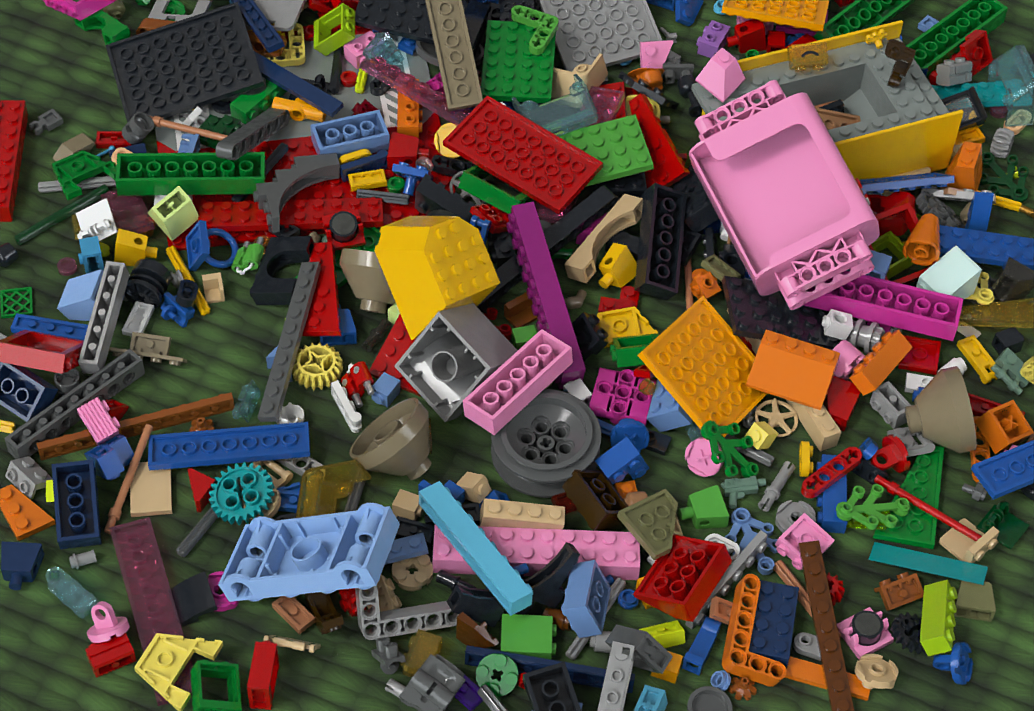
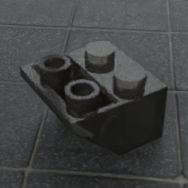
(1012, 281)

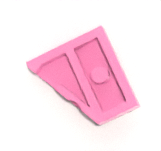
(654, 53)

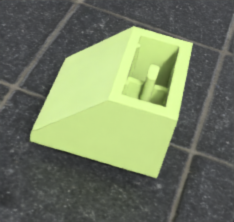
(174, 213)

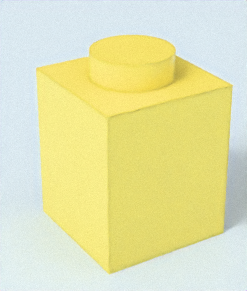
(762, 435)

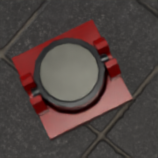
(343, 228)

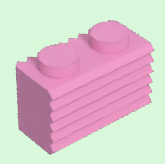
(98, 420)

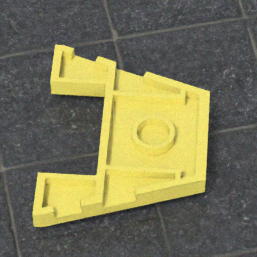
(167, 658)

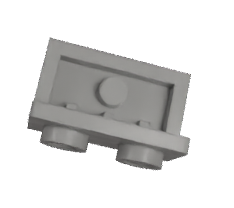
(27, 476)

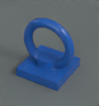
(199, 246)

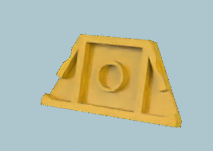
(624, 323)

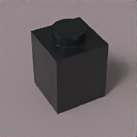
(1009, 339)

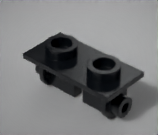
(868, 471)

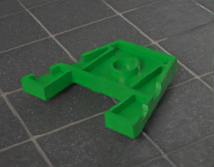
(77, 168)

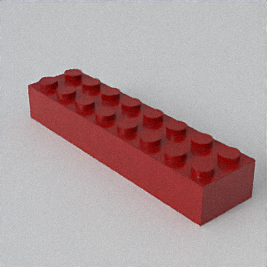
(12, 136)

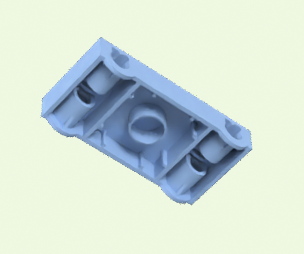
(310, 554)

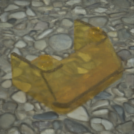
(326, 484)

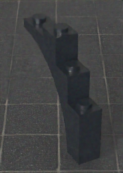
(546, 587)

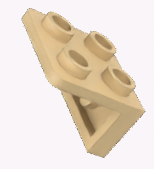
(964, 547)

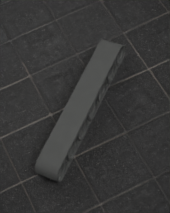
(252, 134)

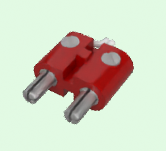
(358, 381)

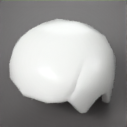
(291, 414)

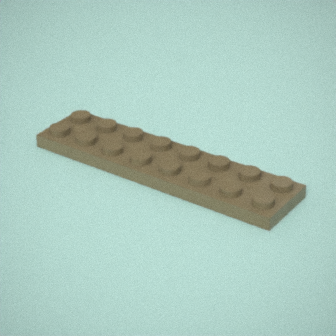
(454, 53)

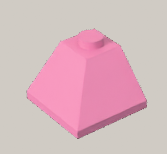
(721, 75)

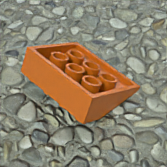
(793, 369)

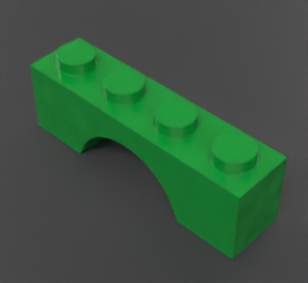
(111, 28)
(250, 106)

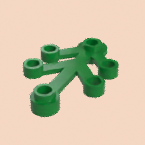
(713, 432)

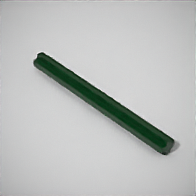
(60, 215)

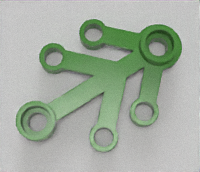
(848, 510)

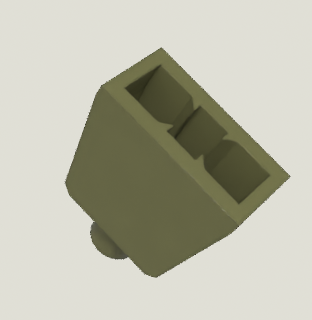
(975, 601)

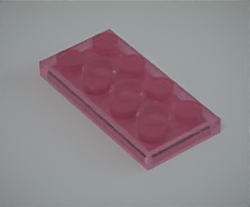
(129, 212)

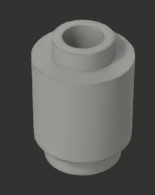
(598, 642)

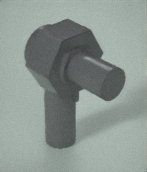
(978, 492)

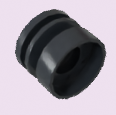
(148, 282)

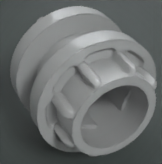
(864, 335)

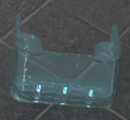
(1017, 74)
(563, 113)

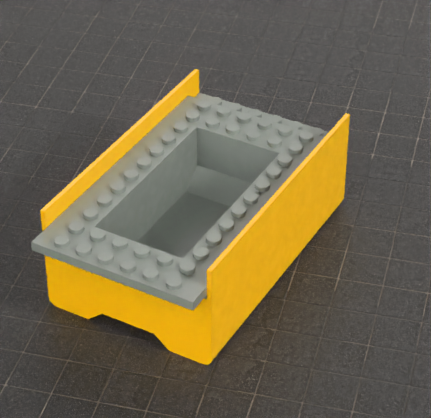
(898, 126)

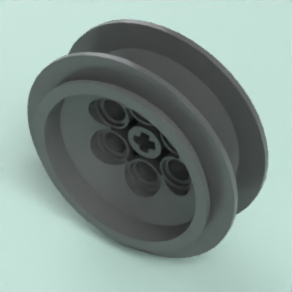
(555, 415)

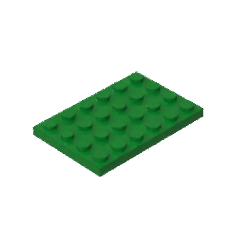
(510, 66)

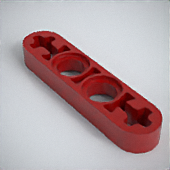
(830, 471)

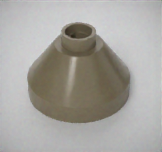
(366, 280)
(944, 412)
(396, 441)

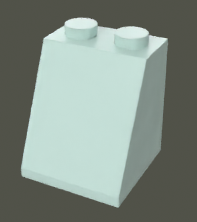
(951, 275)

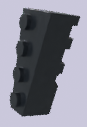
(434, 196)

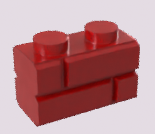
(110, 655)

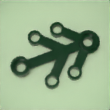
(1005, 179)

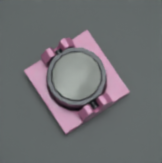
(863, 632)

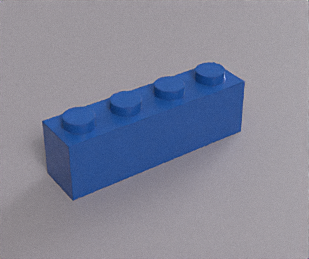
(830, 498)

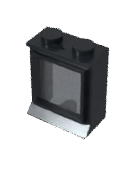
(969, 102)

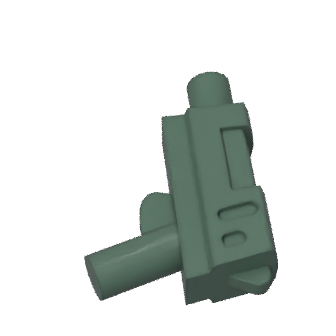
(738, 488)

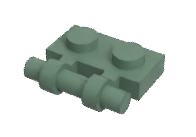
(1008, 368)

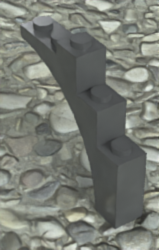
(287, 182)

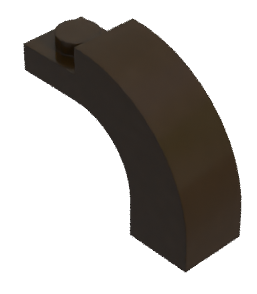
(323, 610)

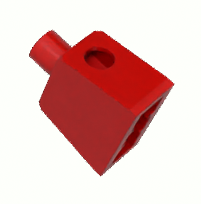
(748, 36)
(405, 149)

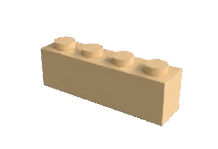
(521, 515)

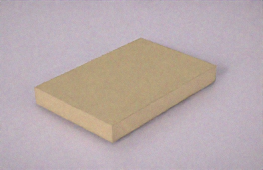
(150, 492)

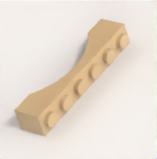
(625, 213)

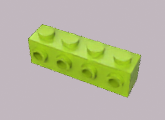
(938, 618)

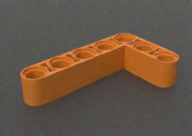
(740, 652)

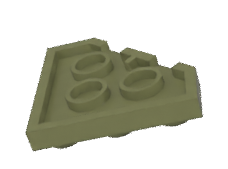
(652, 522)

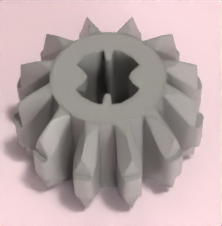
(1002, 142)

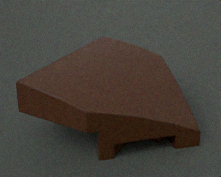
(473, 634)

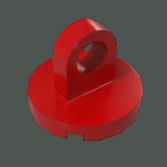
(894, 453)

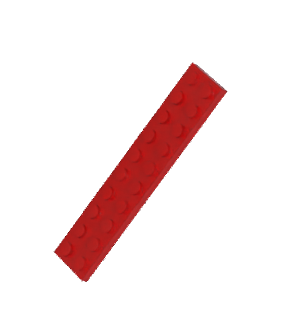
(301, 213)

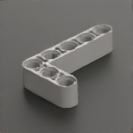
(399, 616)

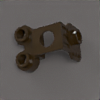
(898, 51)

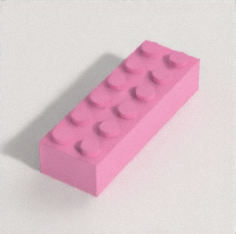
(517, 382)

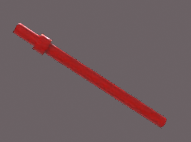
(894, 488)

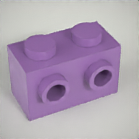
(713, 39)

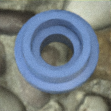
(721, 680)

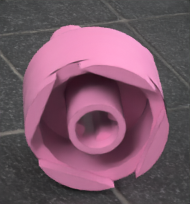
(848, 359)

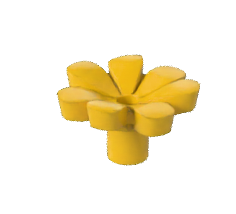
(876, 38)

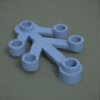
(749, 535)

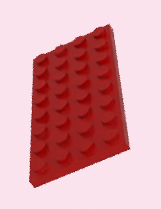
(523, 154)

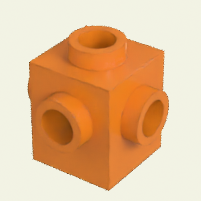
(705, 285)

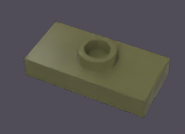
(718, 267)

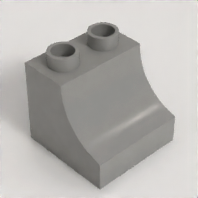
(454, 358)

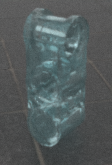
(70, 592)

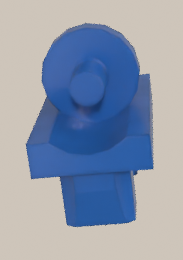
(174, 311)

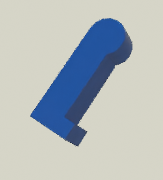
(702, 646)

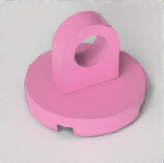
(699, 458)
(106, 625)

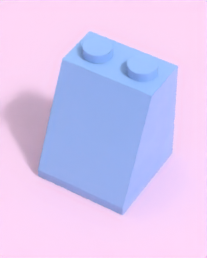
(80, 296)

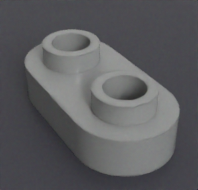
(807, 649)

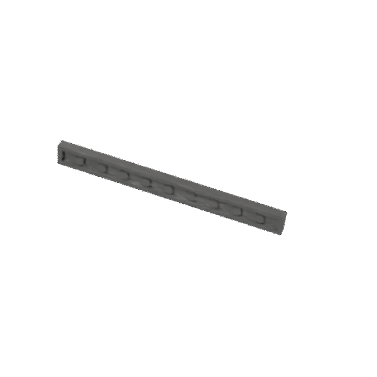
(289, 342)

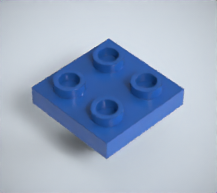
(411, 174)

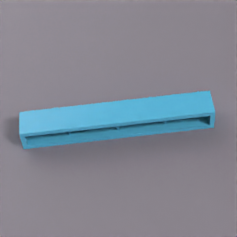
(476, 548)

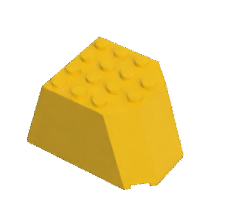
(434, 267)

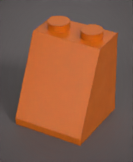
(966, 167)

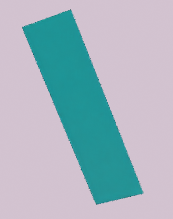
(928, 563)

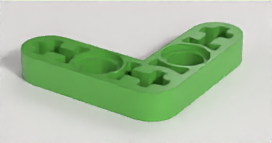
(524, 14)

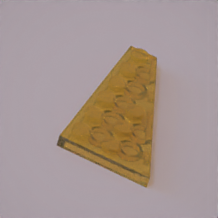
(999, 314)

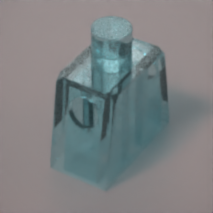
(384, 47)

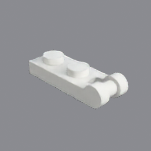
(346, 407)

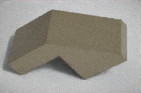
(74, 145)

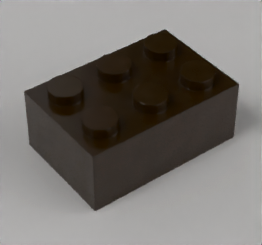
(595, 499)

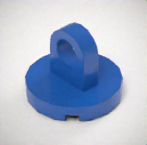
(634, 430)
(958, 663)

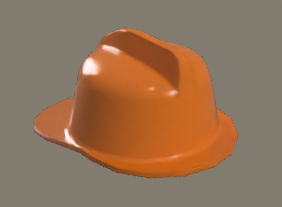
(651, 75)

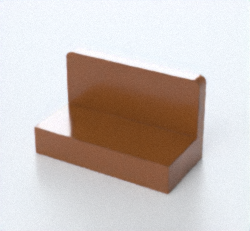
(519, 311)

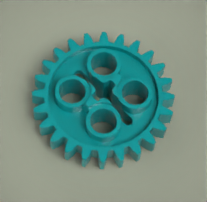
(259, 488)

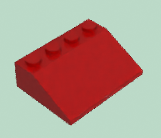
(684, 577)

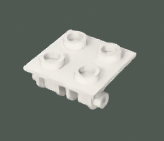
(96, 221)

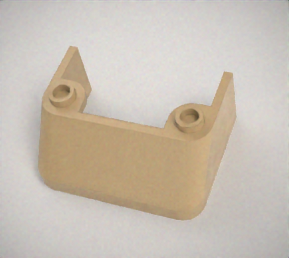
(590, 74)

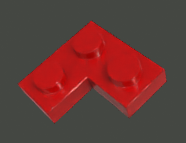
(627, 299)

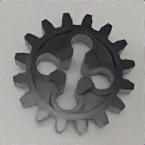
(907, 631)

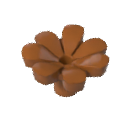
(201, 424)
(742, 687)

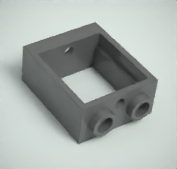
(648, 652)

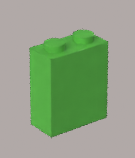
(528, 635)

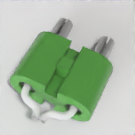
(248, 256)

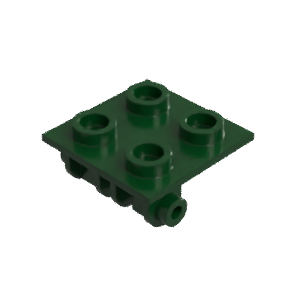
(1010, 526)

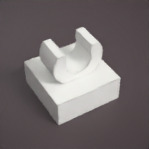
(194, 117)

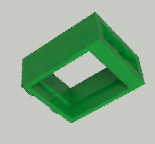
(626, 349)
(222, 670)

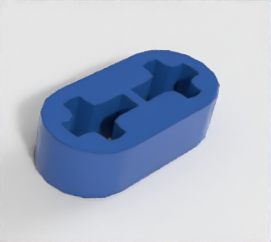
(868, 448)

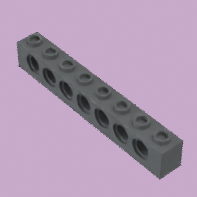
(63, 412)

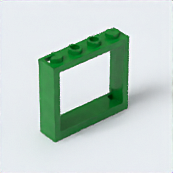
(472, 182)

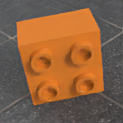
(1004, 426)

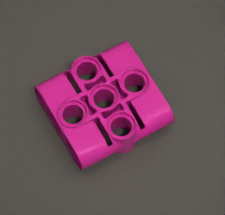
(619, 396)

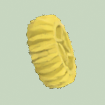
(317, 361)

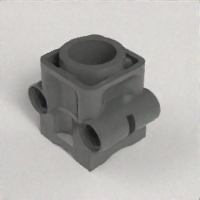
(433, 685)

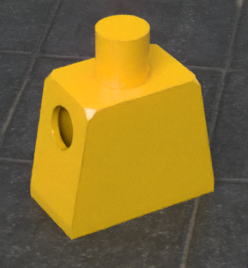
(132, 247)
(617, 266)

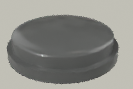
(709, 699)

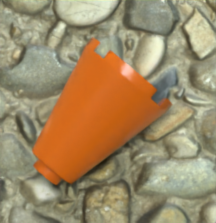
(924, 241)

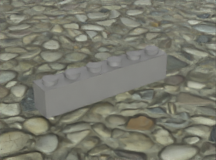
(104, 317)

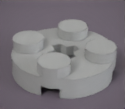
(789, 509)

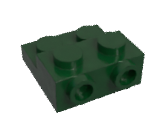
(224, 125)

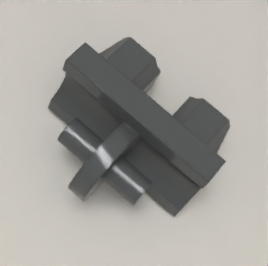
(675, 70)
(387, 655)

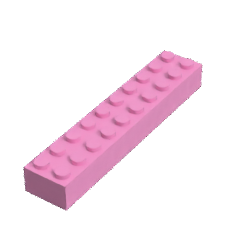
(613, 551)

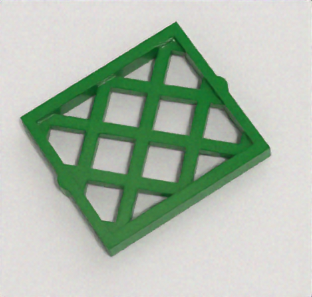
(10, 308)

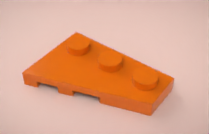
(23, 514)

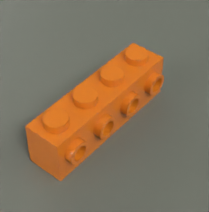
(409, 116)
(880, 362)

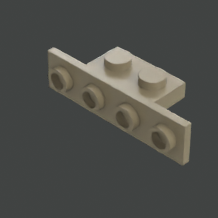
(151, 347)

